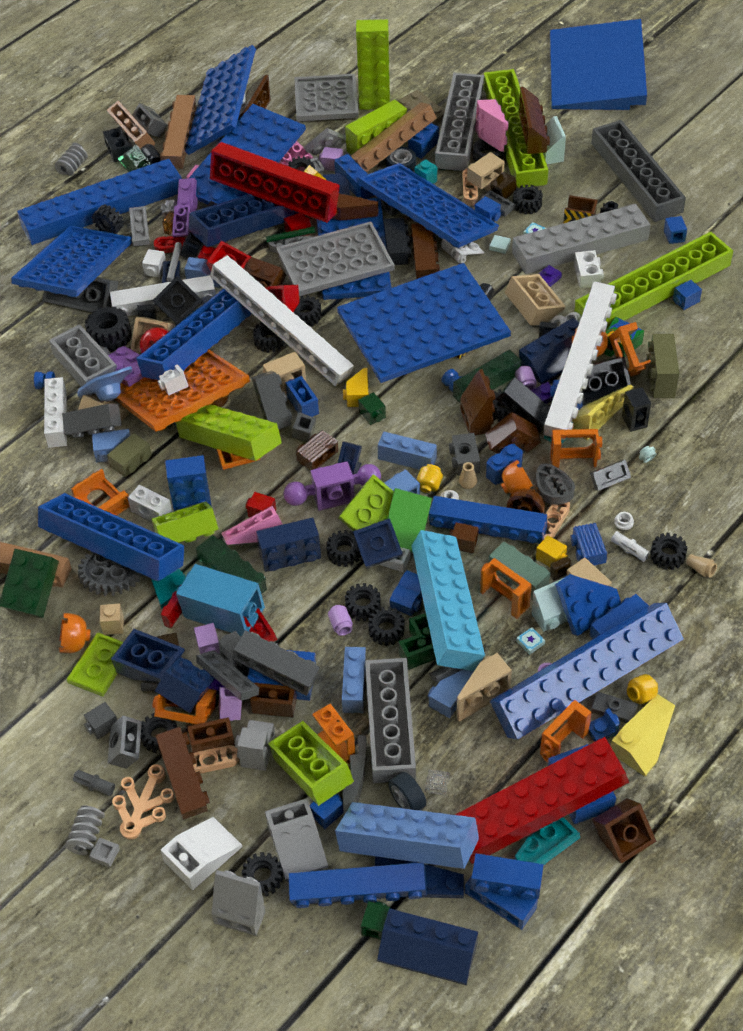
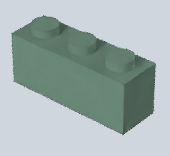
(522, 565)

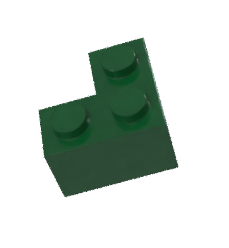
(418, 647)

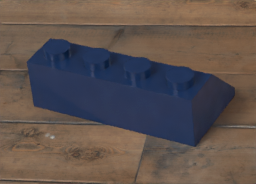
(549, 352)
(427, 946)

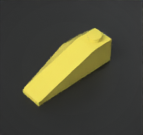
(600, 411)
(643, 736)

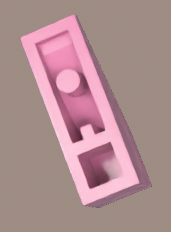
(246, 531)

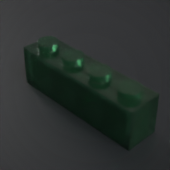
(498, 370)
(217, 556)

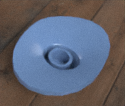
(105, 386)

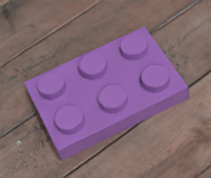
(123, 358)

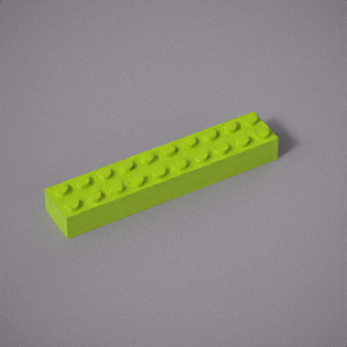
(526, 168)
(660, 277)

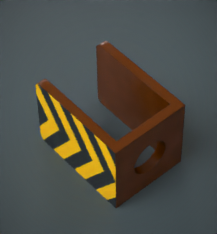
(579, 208)

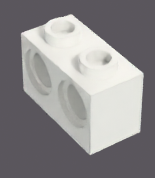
(587, 268)

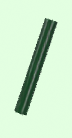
(281, 236)

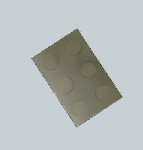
(663, 366)

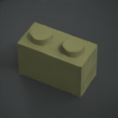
(129, 455)

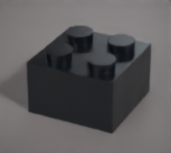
(177, 300)

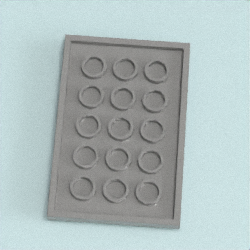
(335, 258)

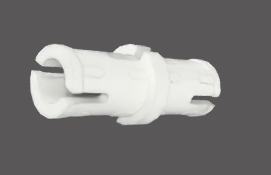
(630, 546)

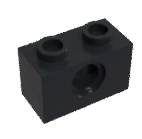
(636, 409)

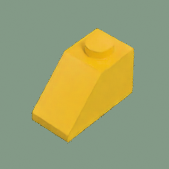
(356, 388)

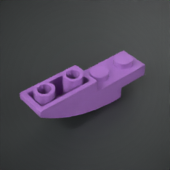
(186, 203)

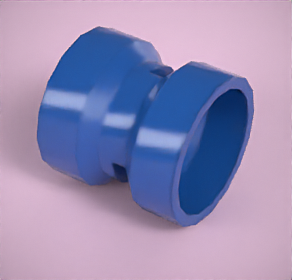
(449, 377)
(39, 378)

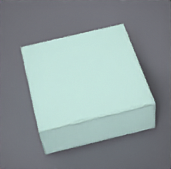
(500, 244)

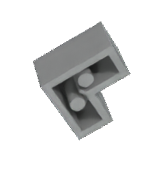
(253, 744)

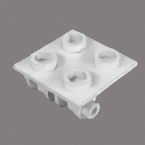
(460, 253)

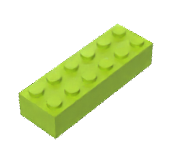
(373, 63)
(230, 431)

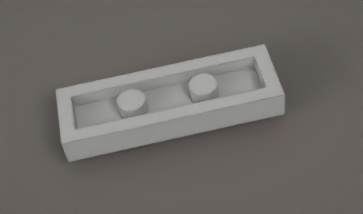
(139, 226)

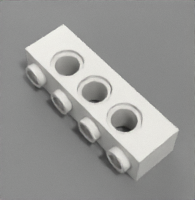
(54, 407)

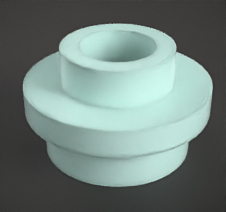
(647, 454)

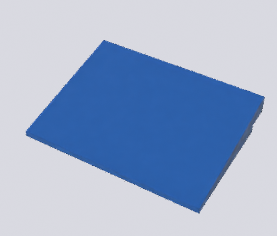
(598, 66)

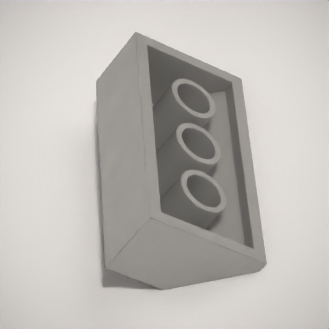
(81, 355)

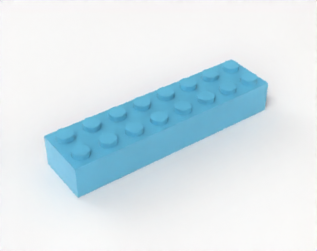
(447, 601)

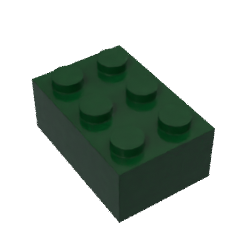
(28, 583)

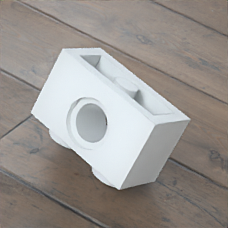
(148, 503)

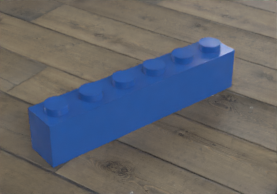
(490, 519)
(357, 884)

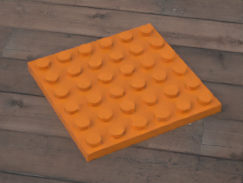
(207, 380)

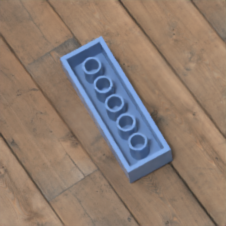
(407, 834)

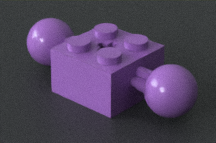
(330, 485)

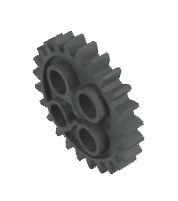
(105, 575)

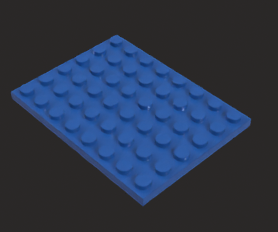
(423, 322)

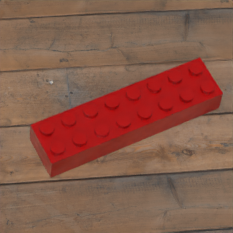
(274, 182)
(545, 797)

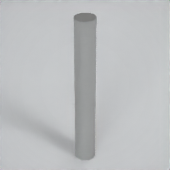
(174, 261)

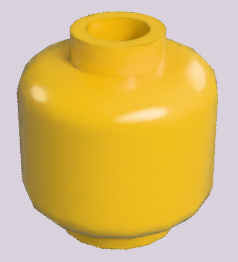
(429, 478)
(642, 689)

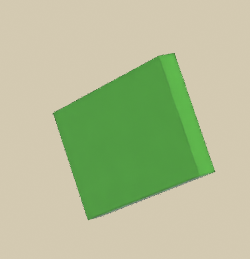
(408, 516)

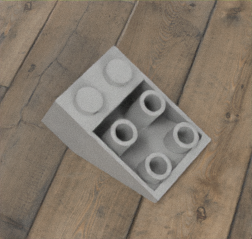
(296, 838)
(237, 902)

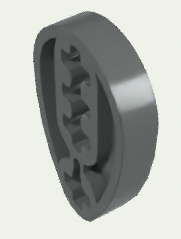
(556, 477)

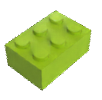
(187, 523)

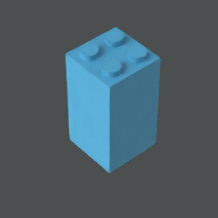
(219, 599)

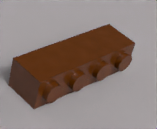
(424, 251)
(182, 773)

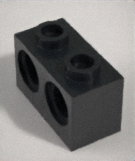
(116, 142)

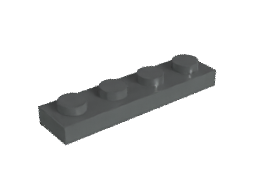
(227, 675)

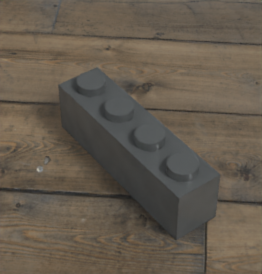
(275, 662)

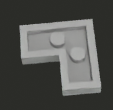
(326, 138)

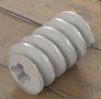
(71, 160)
(83, 829)

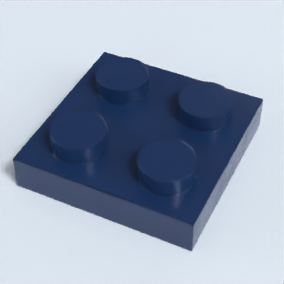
(378, 543)

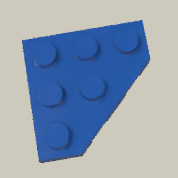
(585, 601)

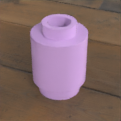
(526, 376)
(340, 620)

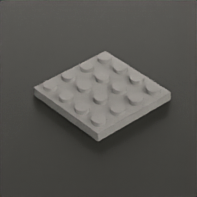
(326, 97)

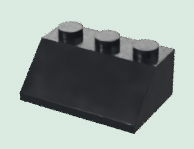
(605, 379)

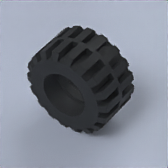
(109, 327)

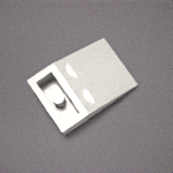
(200, 851)

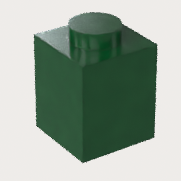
(372, 408)
(374, 919)

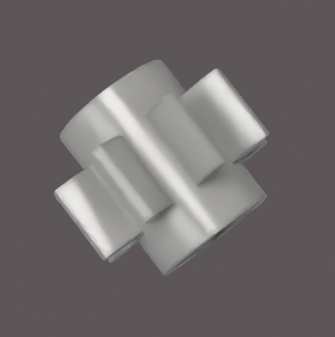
(167, 207)

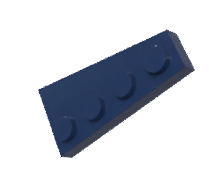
(439, 881)

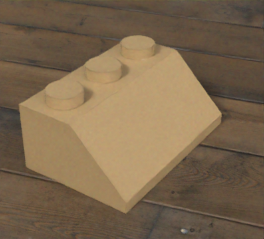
(534, 298)

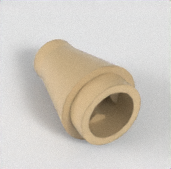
(468, 476)
(702, 565)

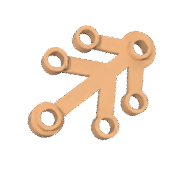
(143, 804)

